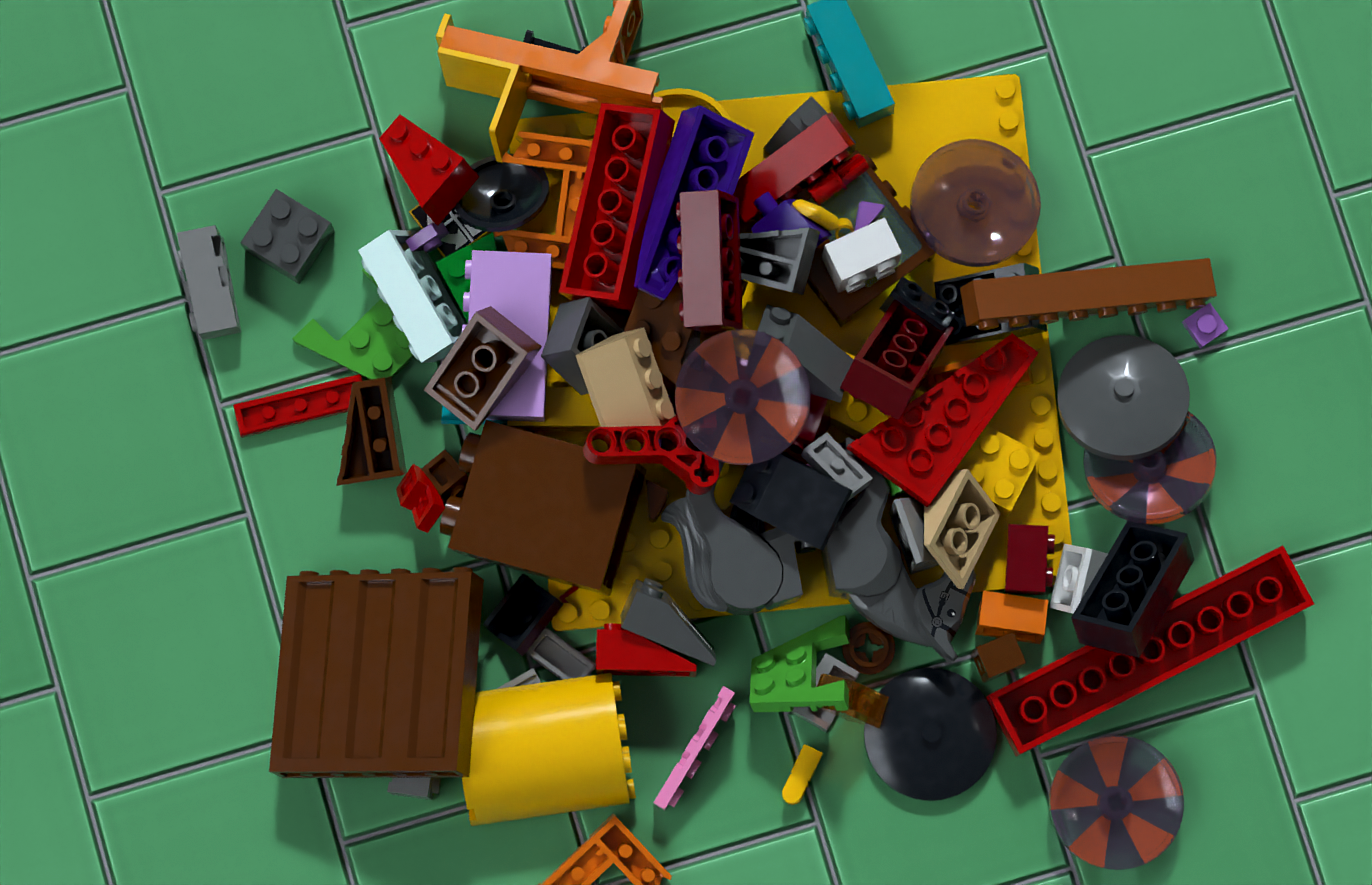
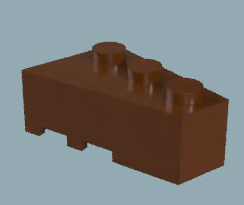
(372, 434)

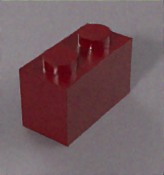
(1027, 559)

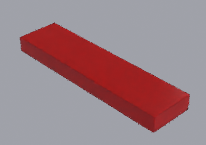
(294, 406)

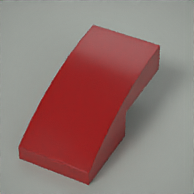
(421, 497)

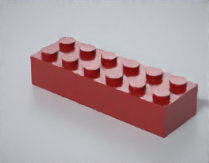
(615, 204)

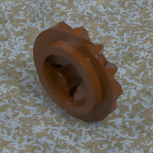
(880, 659)

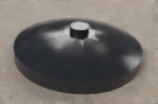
(932, 735)

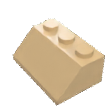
(625, 381)

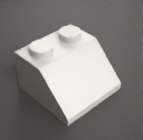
(1074, 576)

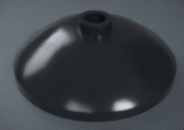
(503, 196)

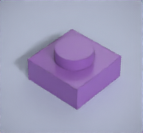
(428, 238)
(1205, 325)

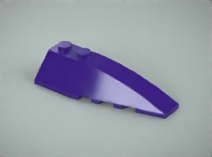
(702, 156)

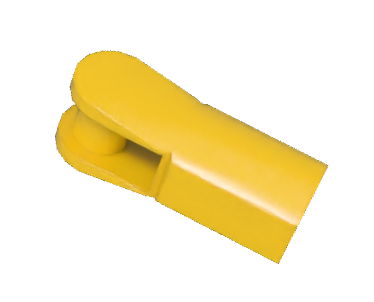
(801, 774)

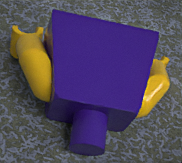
(797, 214)

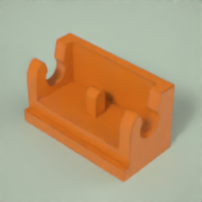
(1008, 613)

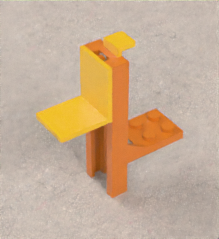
(547, 75)

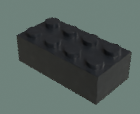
(1133, 588)

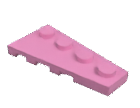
(702, 739)

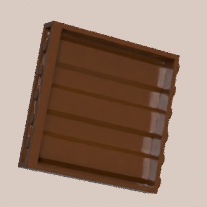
(377, 674)

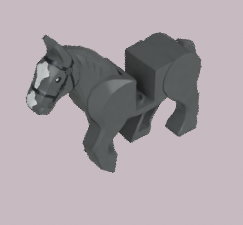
(745, 569)

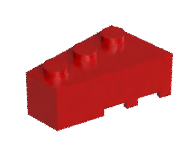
(429, 167)

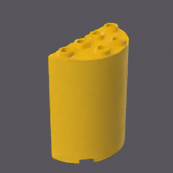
(547, 750)

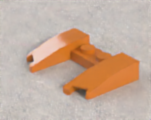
(555, 153)
(609, 845)

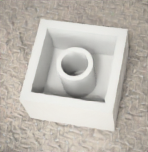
(861, 256)

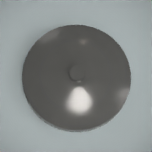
(1123, 397)

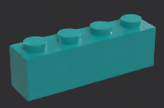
(849, 61)

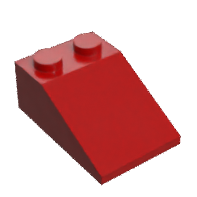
(634, 655)

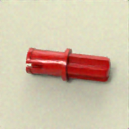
(838, 179)

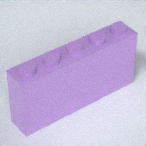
(520, 291)

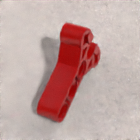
(681, 460)

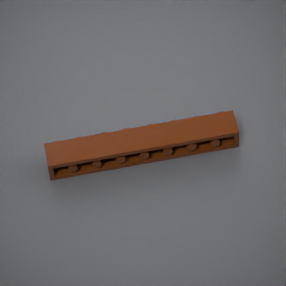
(1087, 292)

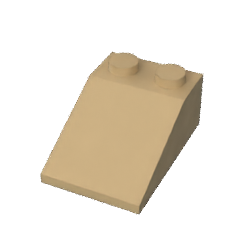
(959, 525)

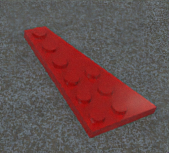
(944, 421)

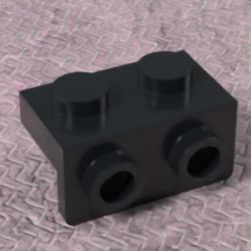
(921, 303)
(522, 614)

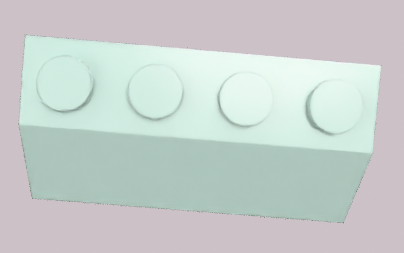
(415, 294)

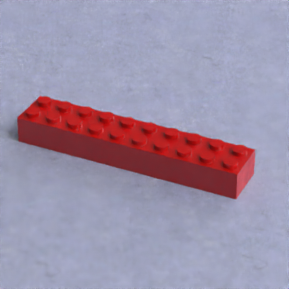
(1187, 634)

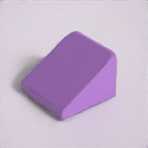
(868, 213)

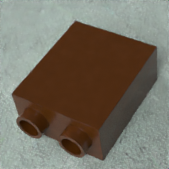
(542, 507)

